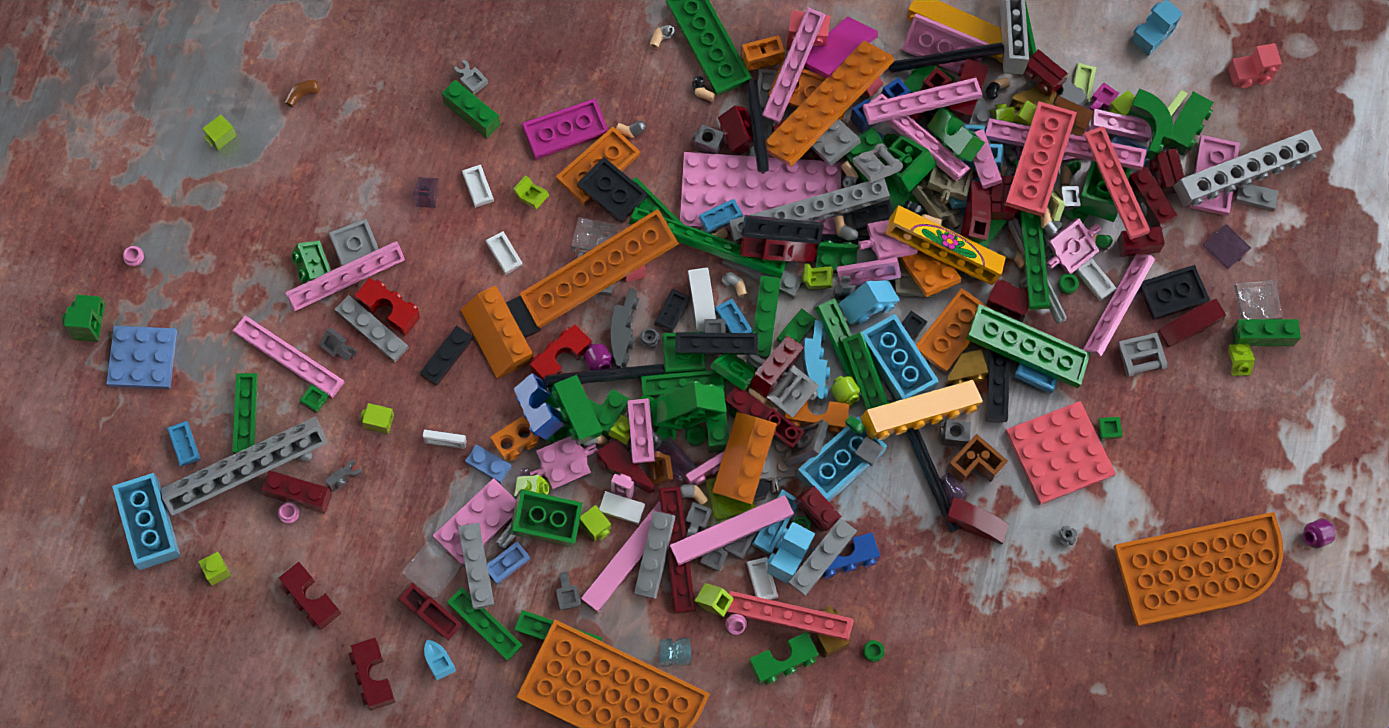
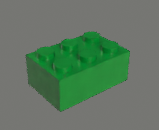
(1095, 195)
(688, 406)
(546, 518)

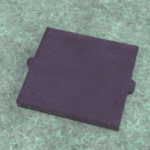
(1227, 246)

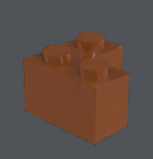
(979, 456)

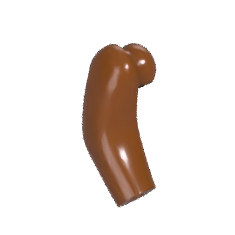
(300, 90)

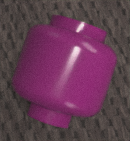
(598, 357)
(1319, 533)

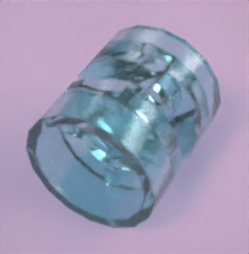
(675, 652)

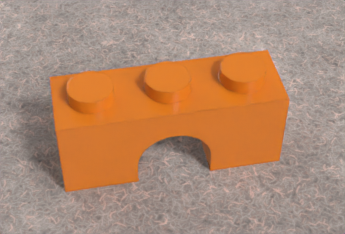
(834, 416)

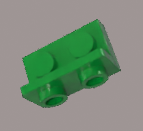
(836, 254)
(310, 261)

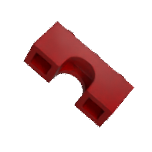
(374, 295)
(572, 342)

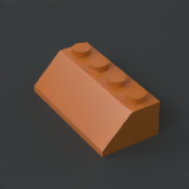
(497, 332)
(744, 457)

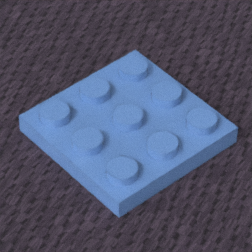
(141, 357)

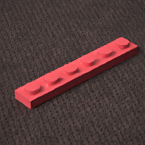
(1117, 182)
(791, 616)

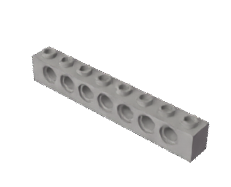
(1190, 194)
(822, 206)
(243, 466)

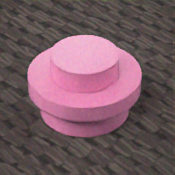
(133, 256)
(288, 513)
(736, 624)

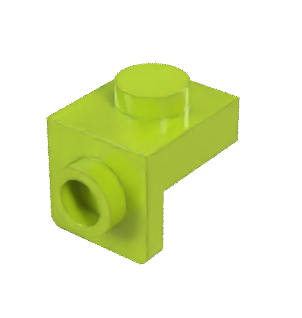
(1003, 113)
(530, 193)
(817, 277)
(1242, 359)
(621, 430)
(532, 483)

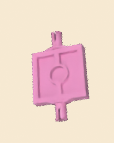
(884, 245)
(1073, 246)
(564, 462)

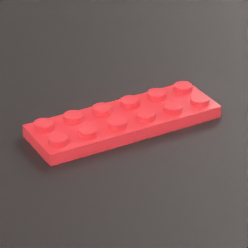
(1041, 159)

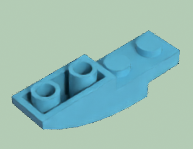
(813, 361)

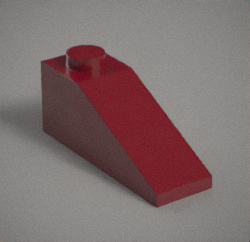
(619, 461)

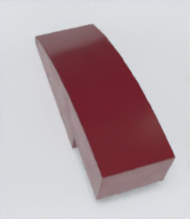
(1192, 323)
(976, 520)
(429, 611)

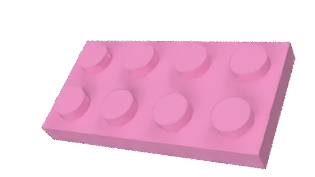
(931, 37)
(1209, 154)
(490, 507)

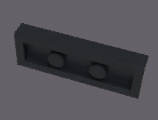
(446, 355)

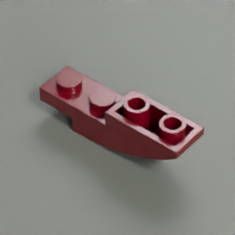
(778, 249)
(745, 403)

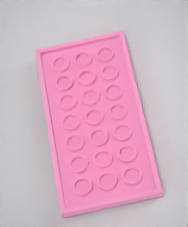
(720, 178)

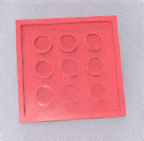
(1060, 452)

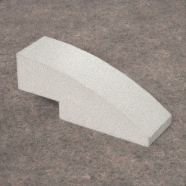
(701, 296)

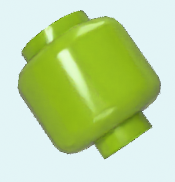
(845, 390)

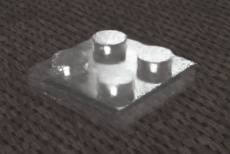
(591, 233)
(1258, 300)
(431, 569)

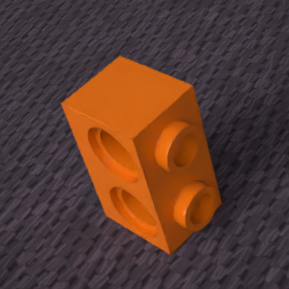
(763, 53)
(511, 434)

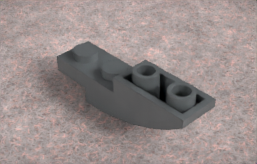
(621, 334)

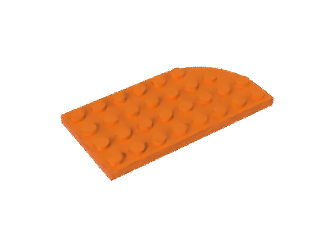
(1200, 568)
(604, 687)

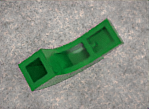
(1157, 116)

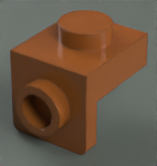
(660, 469)

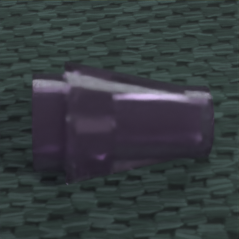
(953, 487)

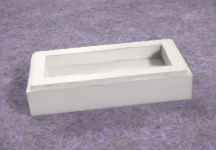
(477, 186)
(504, 253)
(1096, 279)
(444, 439)
(622, 508)
(762, 581)

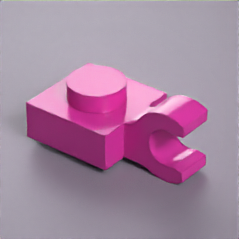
(1103, 97)

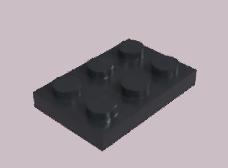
(612, 190)
(1174, 292)

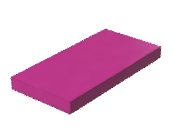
(840, 44)
(565, 128)

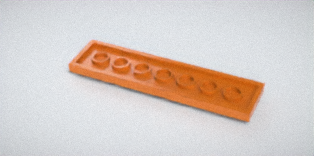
(827, 103)
(599, 268)

